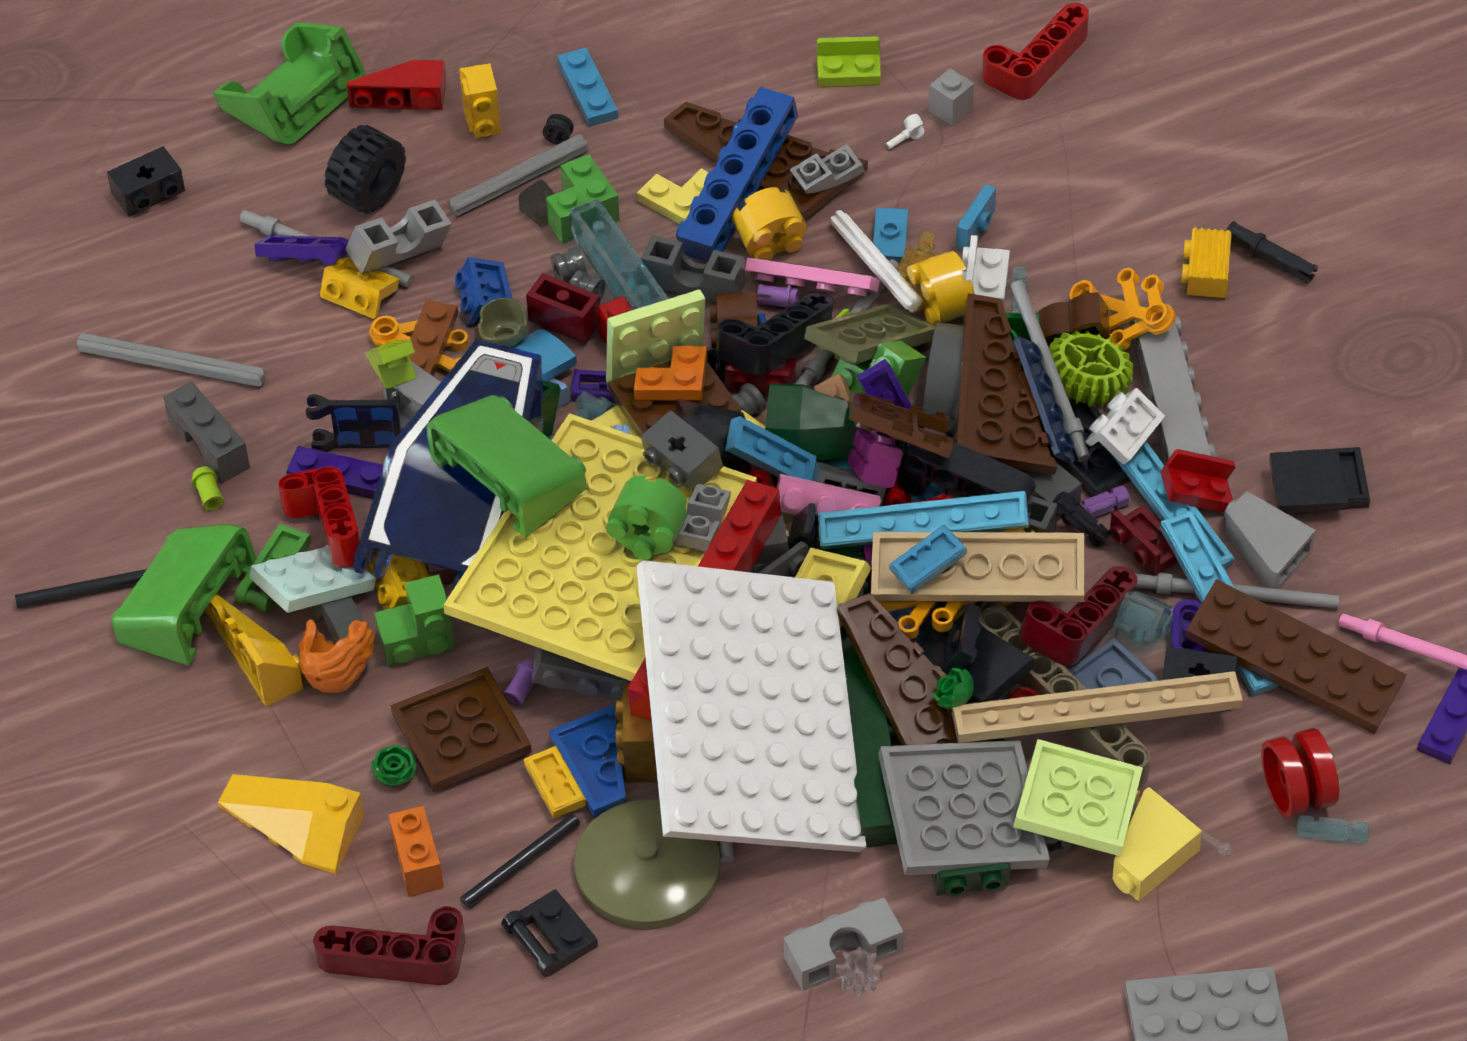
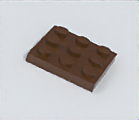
(645, 413)
(460, 729)

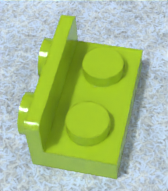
(848, 61)

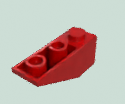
(403, 86)

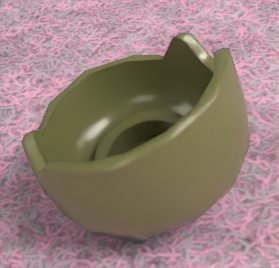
(503, 322)

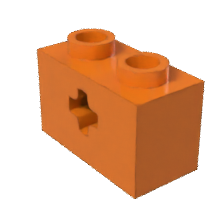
(416, 851)

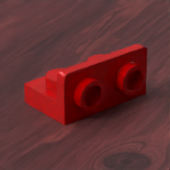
(1198, 480)

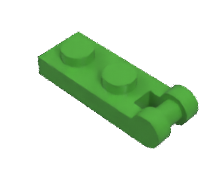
(282, 543)

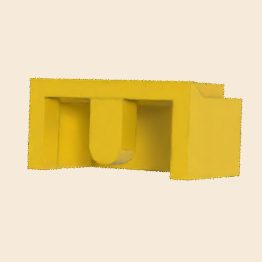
(480, 100)

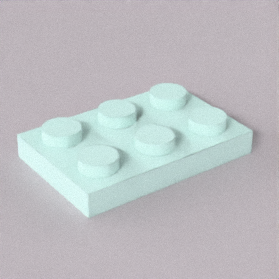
(309, 580)

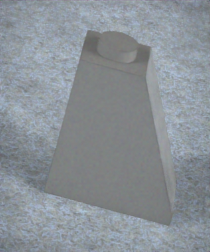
(1267, 539)

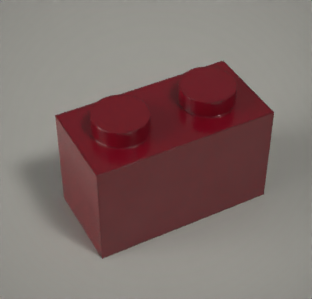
(563, 307)

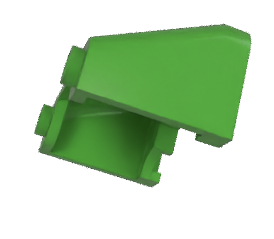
(301, 88)
(508, 458)
(179, 586)

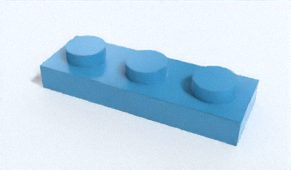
(587, 87)
(768, 450)

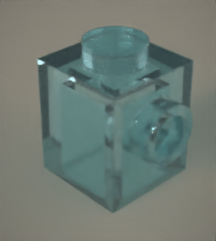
(1144, 617)

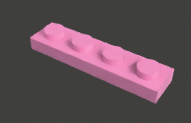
(825, 279)

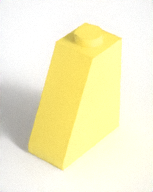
(1154, 846)

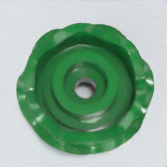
(954, 689)
(393, 756)

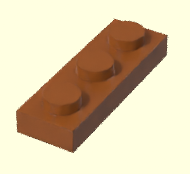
(432, 334)

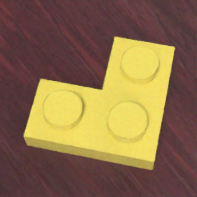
(670, 198)

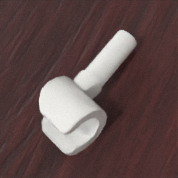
(913, 129)

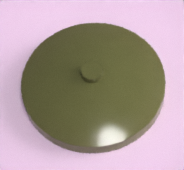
(639, 875)

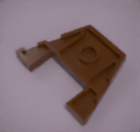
(901, 423)

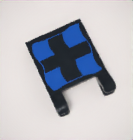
(354, 423)

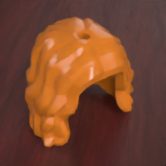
(335, 666)

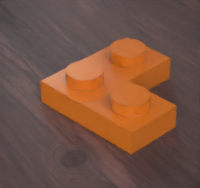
(680, 381)

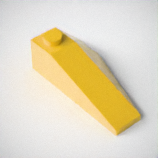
(258, 653)
(302, 816)

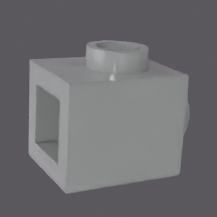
(951, 97)

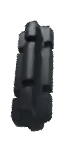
(1081, 519)

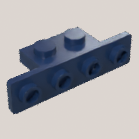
(1049, 410)

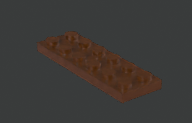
(1295, 656)

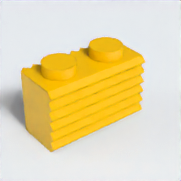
(1208, 262)

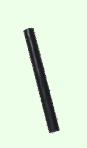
(78, 589)
(519, 861)

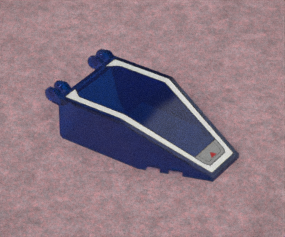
(437, 510)

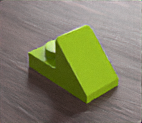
(392, 362)

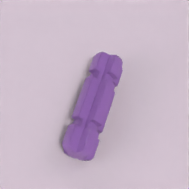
(1104, 501)

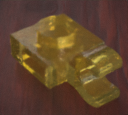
(913, 255)

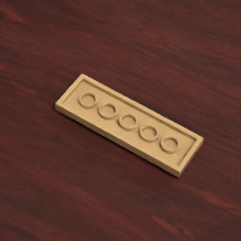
(994, 569)

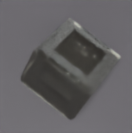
(533, 202)

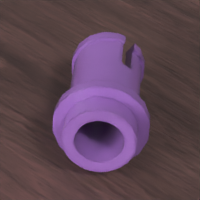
(779, 295)
(521, 683)

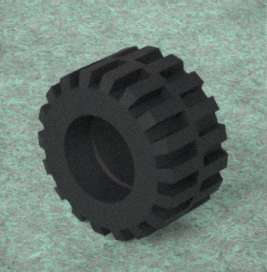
(365, 169)

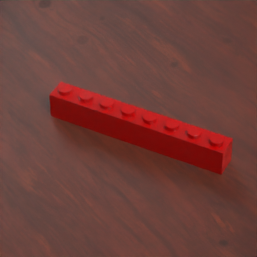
(732, 548)

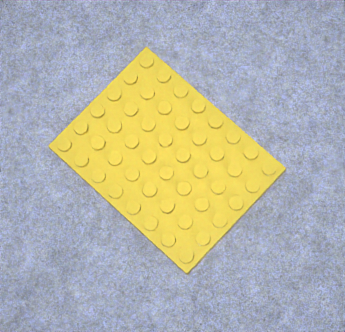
(569, 579)

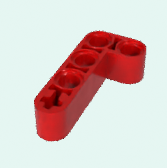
(1026, 72)
(323, 493)

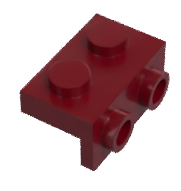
(1142, 539)

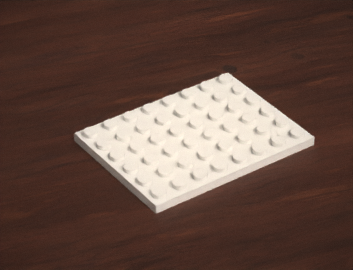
(749, 708)

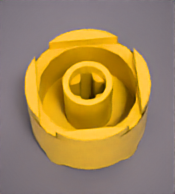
(769, 223)
(941, 287)

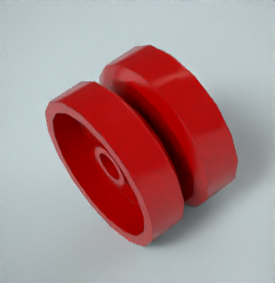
(1300, 772)

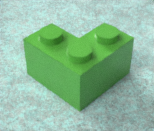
(580, 184)
(902, 358)
(418, 626)

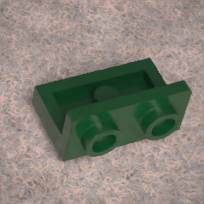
(959, 881)

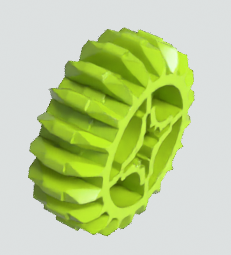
(1091, 367)

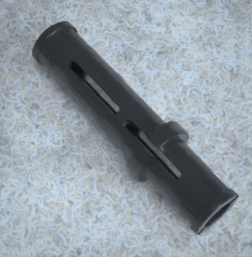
(1259, 246)

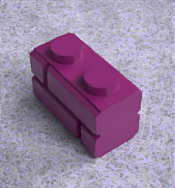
(875, 458)

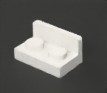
(986, 269)
(1126, 425)

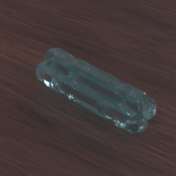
(1332, 829)

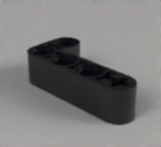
(774, 341)
(962, 473)

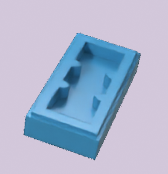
(977, 216)
(891, 232)
(927, 559)

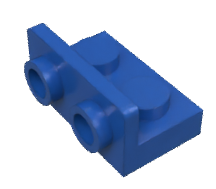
(479, 284)

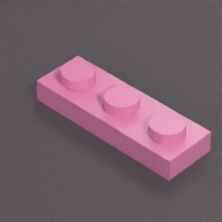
(798, 493)

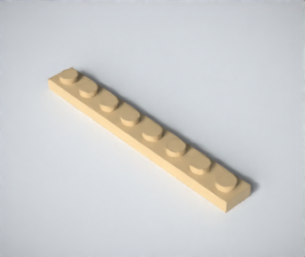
(1097, 707)

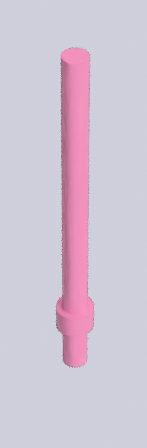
(1376, 631)

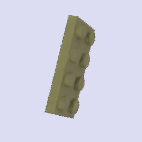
(860, 333)

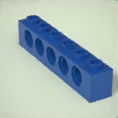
(737, 172)

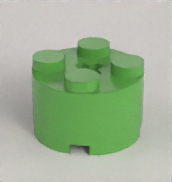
(647, 516)

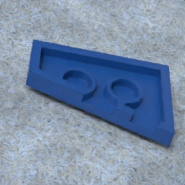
(591, 756)

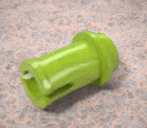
(205, 481)

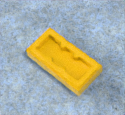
(554, 782)

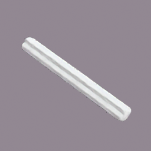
(876, 261)

